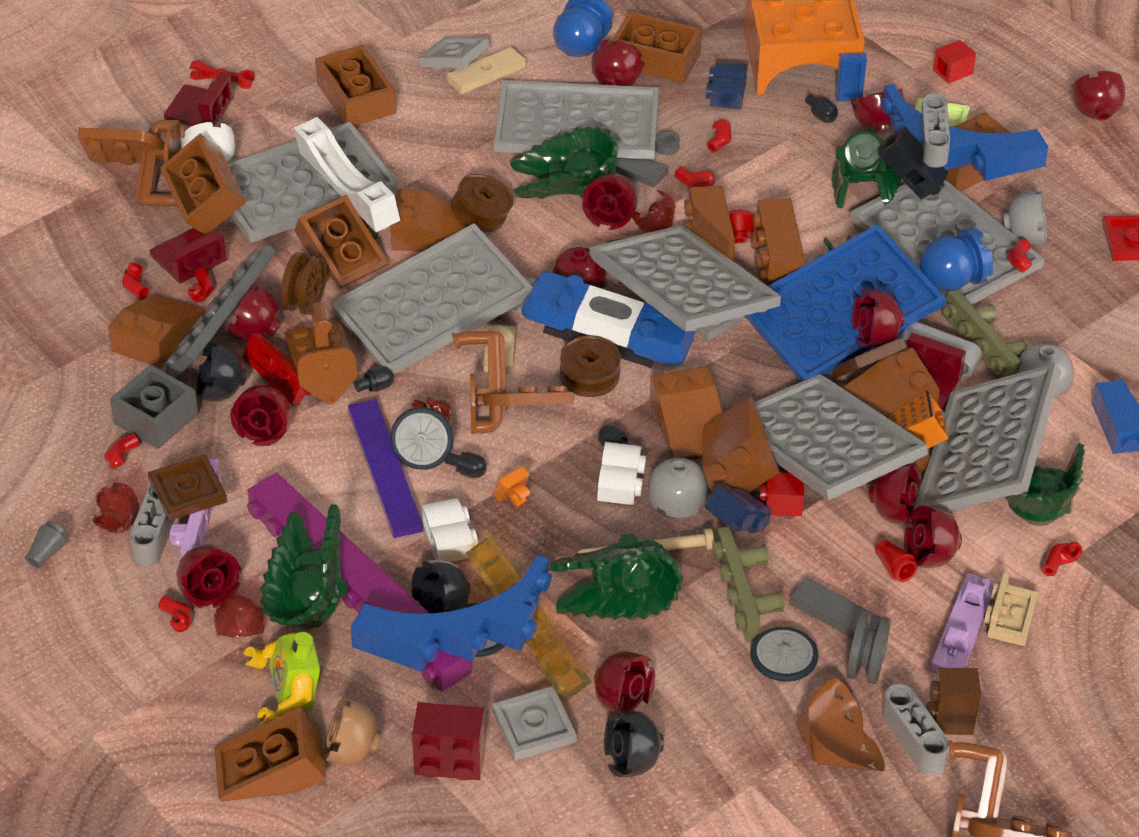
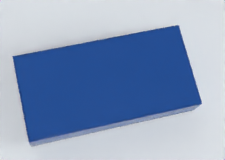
(851, 76)

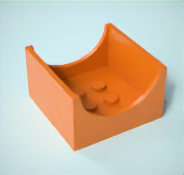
(799, 33)

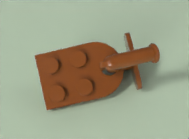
(136, 147)
(322, 356)
(496, 394)
(985, 820)

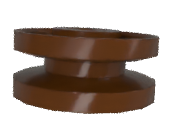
(482, 201)
(303, 282)
(590, 366)

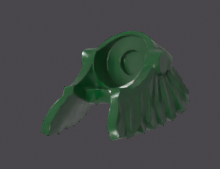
(568, 161)
(860, 162)
(1050, 492)
(629, 580)
(302, 583)

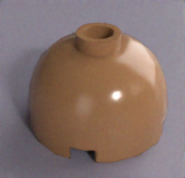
(351, 734)

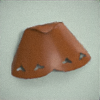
(832, 737)

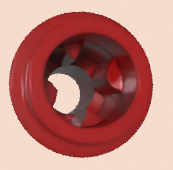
(897, 562)

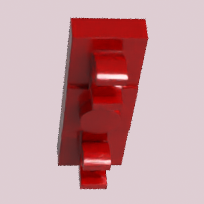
(274, 367)

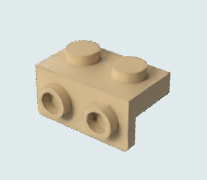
(1012, 612)

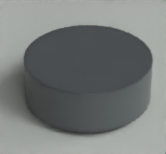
(667, 143)

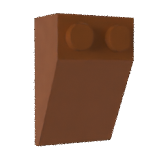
(710, 218)
(423, 220)
(342, 240)
(152, 328)
(893, 382)
(683, 406)
(737, 449)
(271, 758)

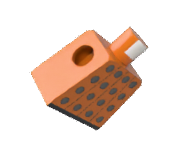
(922, 419)

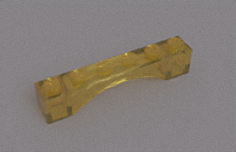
(547, 644)

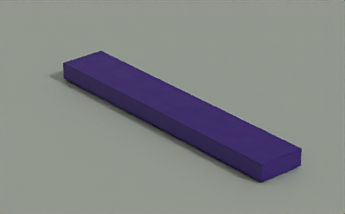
(385, 469)

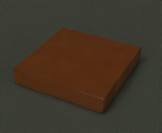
(868, 357)
(187, 487)

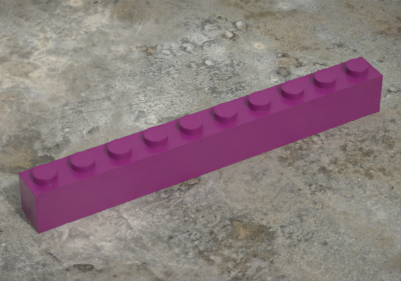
(366, 581)

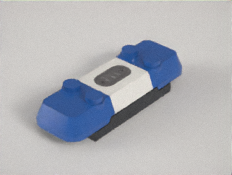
(577, 309)

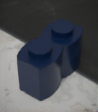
(727, 84)
(738, 509)

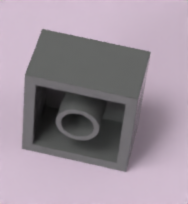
(154, 406)

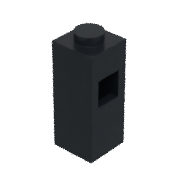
(905, 157)

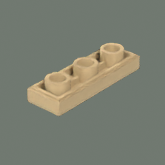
(486, 70)

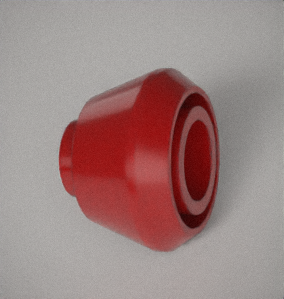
(741, 225)

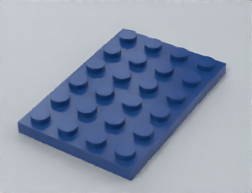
(815, 311)

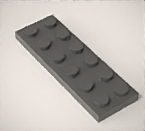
(217, 311)

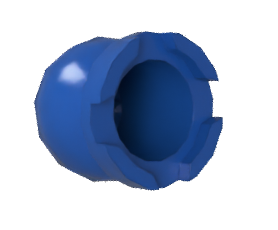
(582, 26)
(956, 261)

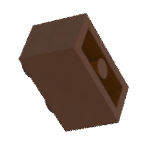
(955, 700)

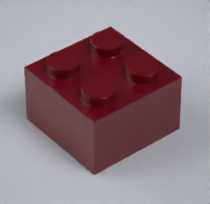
(448, 741)

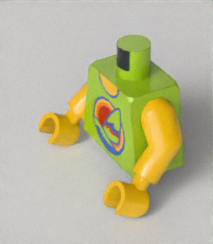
(293, 672)

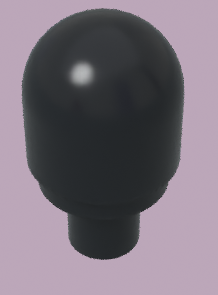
(822, 108)
(375, 379)
(612, 434)
(467, 464)

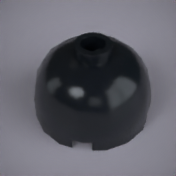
(220, 373)
(440, 586)
(632, 742)

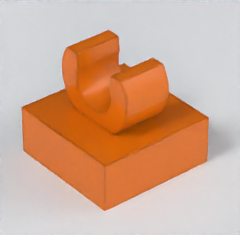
(513, 487)

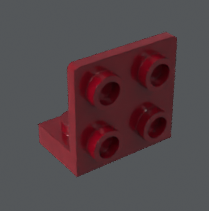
(201, 105)
(189, 253)
(942, 362)

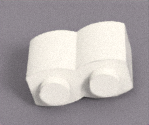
(620, 472)
(448, 530)

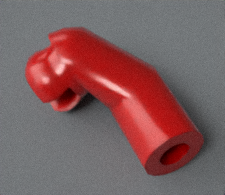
(722, 137)
(696, 179)
(1018, 257)
(132, 281)
(203, 288)
(119, 447)
(1060, 555)
(179, 612)

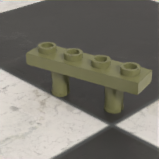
(973, 326)
(731, 569)

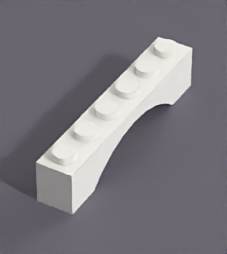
(371, 199)

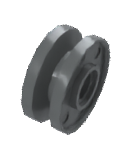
(868, 647)

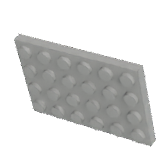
(540, 110)
(285, 185)
(917, 222)
(684, 277)
(430, 297)
(833, 437)
(991, 440)

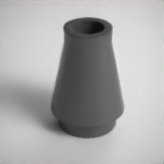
(46, 543)

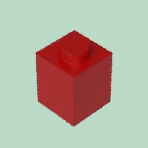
(954, 61)
(783, 495)

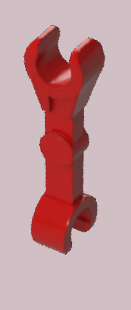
(204, 71)

